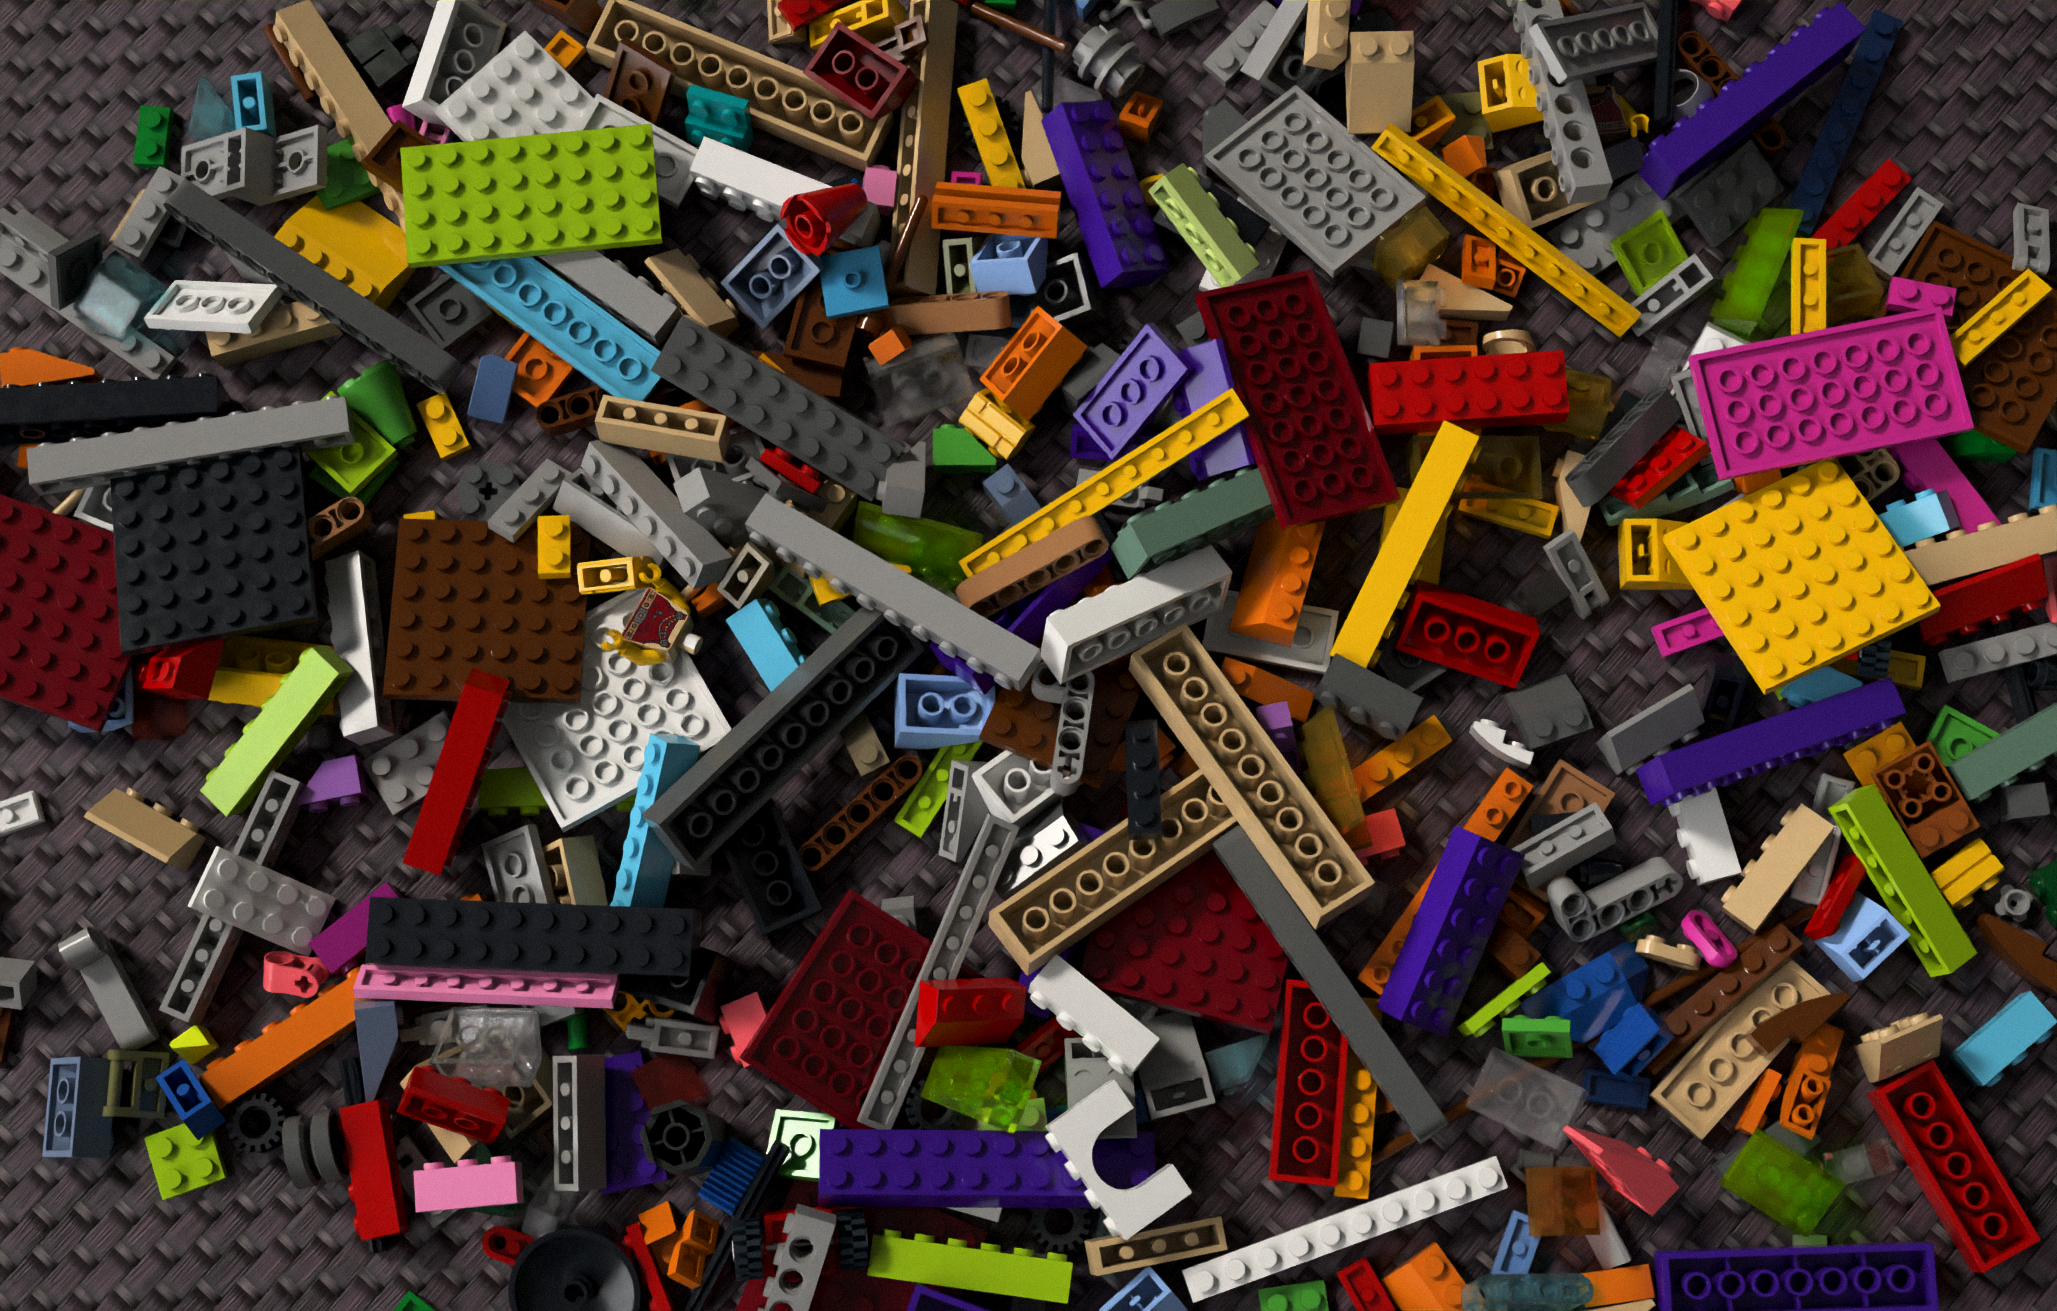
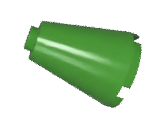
(382, 403)

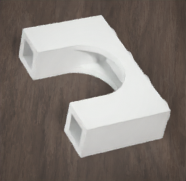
(1075, 1136)

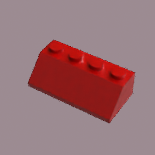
(1984, 599)
(1466, 633)

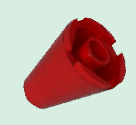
(822, 216)

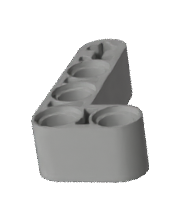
(1068, 729)
(1613, 901)
(111, 987)

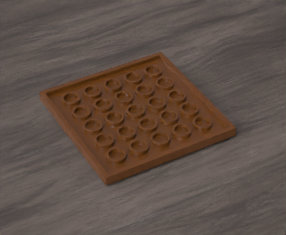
(2016, 377)
(478, 603)

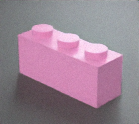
(468, 1185)

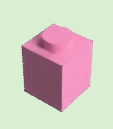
(880, 187)

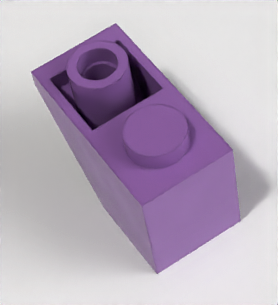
(1278, 725)
(334, 783)

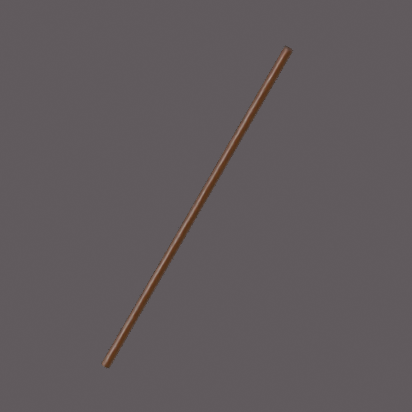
(1651, 1001)

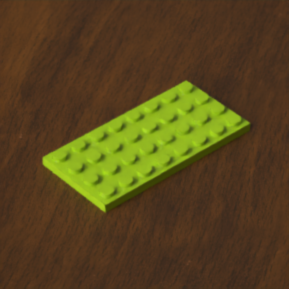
(530, 196)

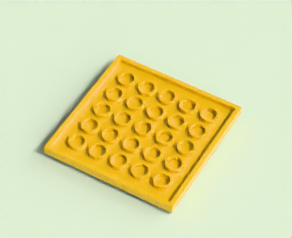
(1800, 574)

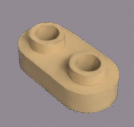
(1656, 949)

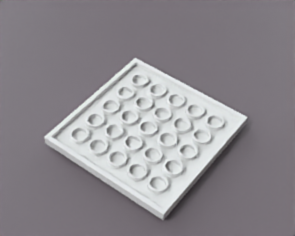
(594, 750)

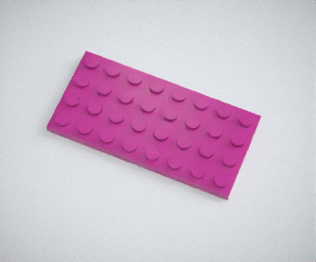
(1830, 393)

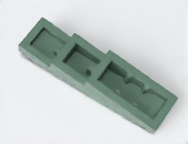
(1681, 494)
(801, 597)

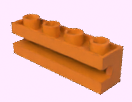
(996, 210)

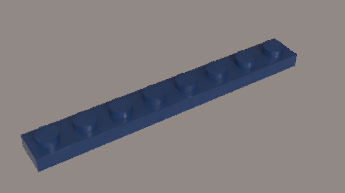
(1843, 118)

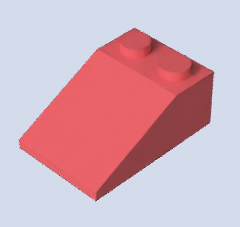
(1627, 1170)

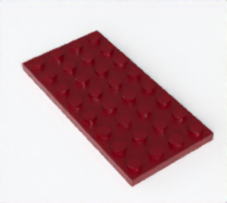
(1300, 398)

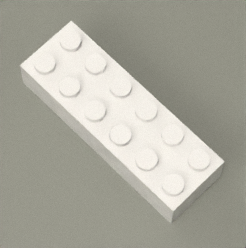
(765, 187)
(1134, 613)

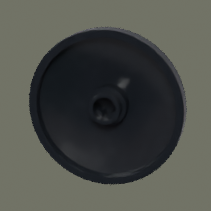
(575, 1272)

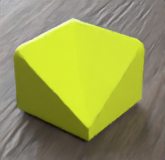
(194, 1044)

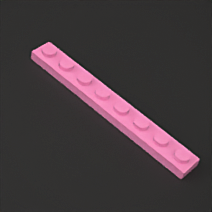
(487, 986)

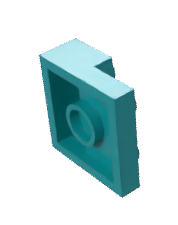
(718, 118)

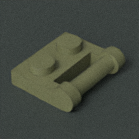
(146, 1094)

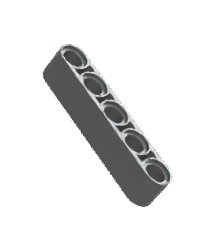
(1623, 446)

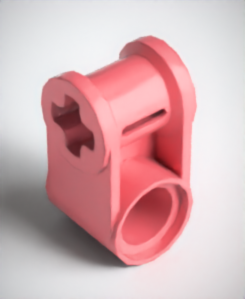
(291, 974)

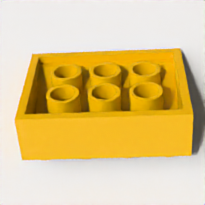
(352, 247)

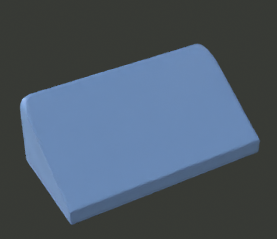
(493, 388)

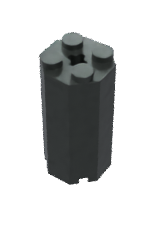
(680, 1121)

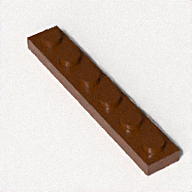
(1727, 991)

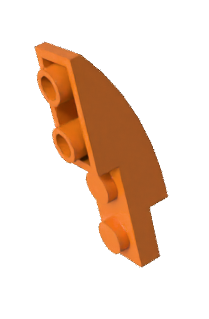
(1810, 1081)

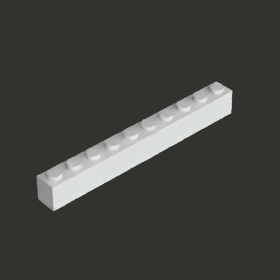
(1344, 1229)

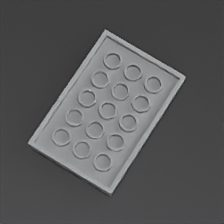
(1314, 180)

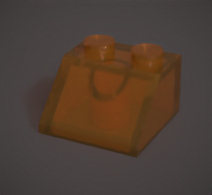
(1562, 1201)

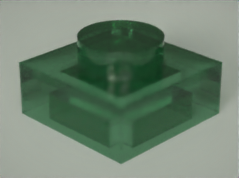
(1637, 926)

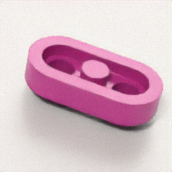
(1709, 939)

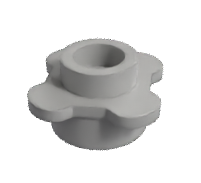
(2022, 901)

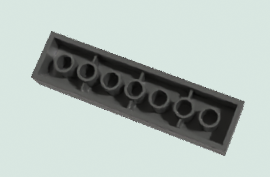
(777, 407)

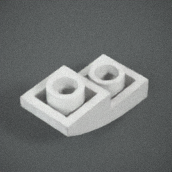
(1491, 738)

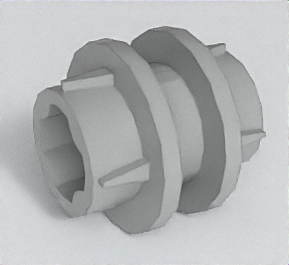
(1103, 57)

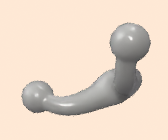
(1147, 24)

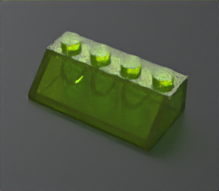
(1755, 270)
(915, 542)

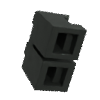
(380, 58)

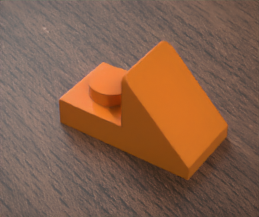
(660, 1232)

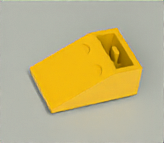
(1506, 92)
(1645, 558)

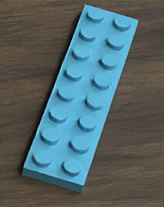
(564, 323)

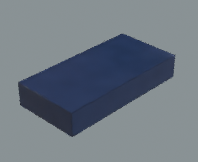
(1613, 1091)

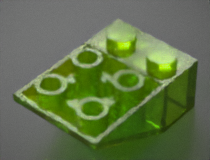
(983, 1083)

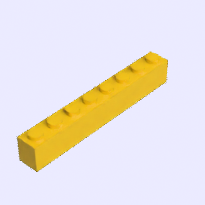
(1405, 545)

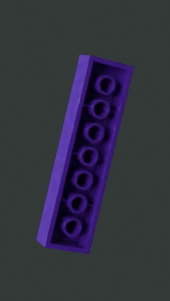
(1750, 100)
(1771, 743)
(1799, 1278)

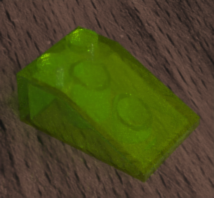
(1783, 1182)

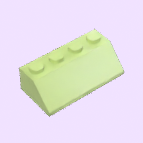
(1204, 226)

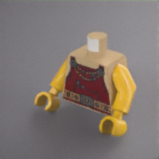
(1612, 113)
(657, 627)

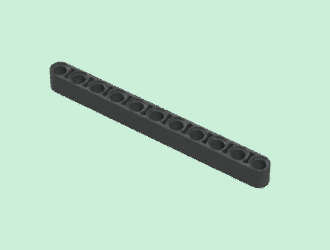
(313, 287)
(1329, 984)

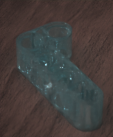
(1527, 1292)

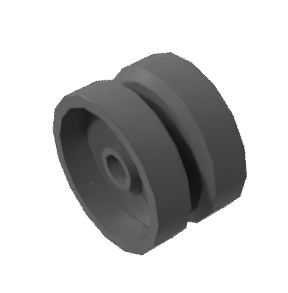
(314, 1149)

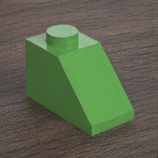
(960, 452)

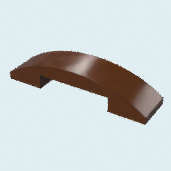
(907, 41)

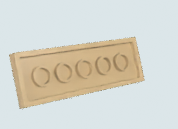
(1723, 1061)

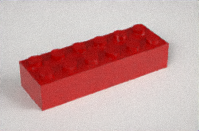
(1468, 392)
(454, 777)
(1307, 1092)
(1953, 1167)

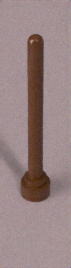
(871, 321)

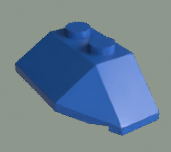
(1594, 993)

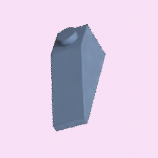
(1010, 495)
(377, 1034)

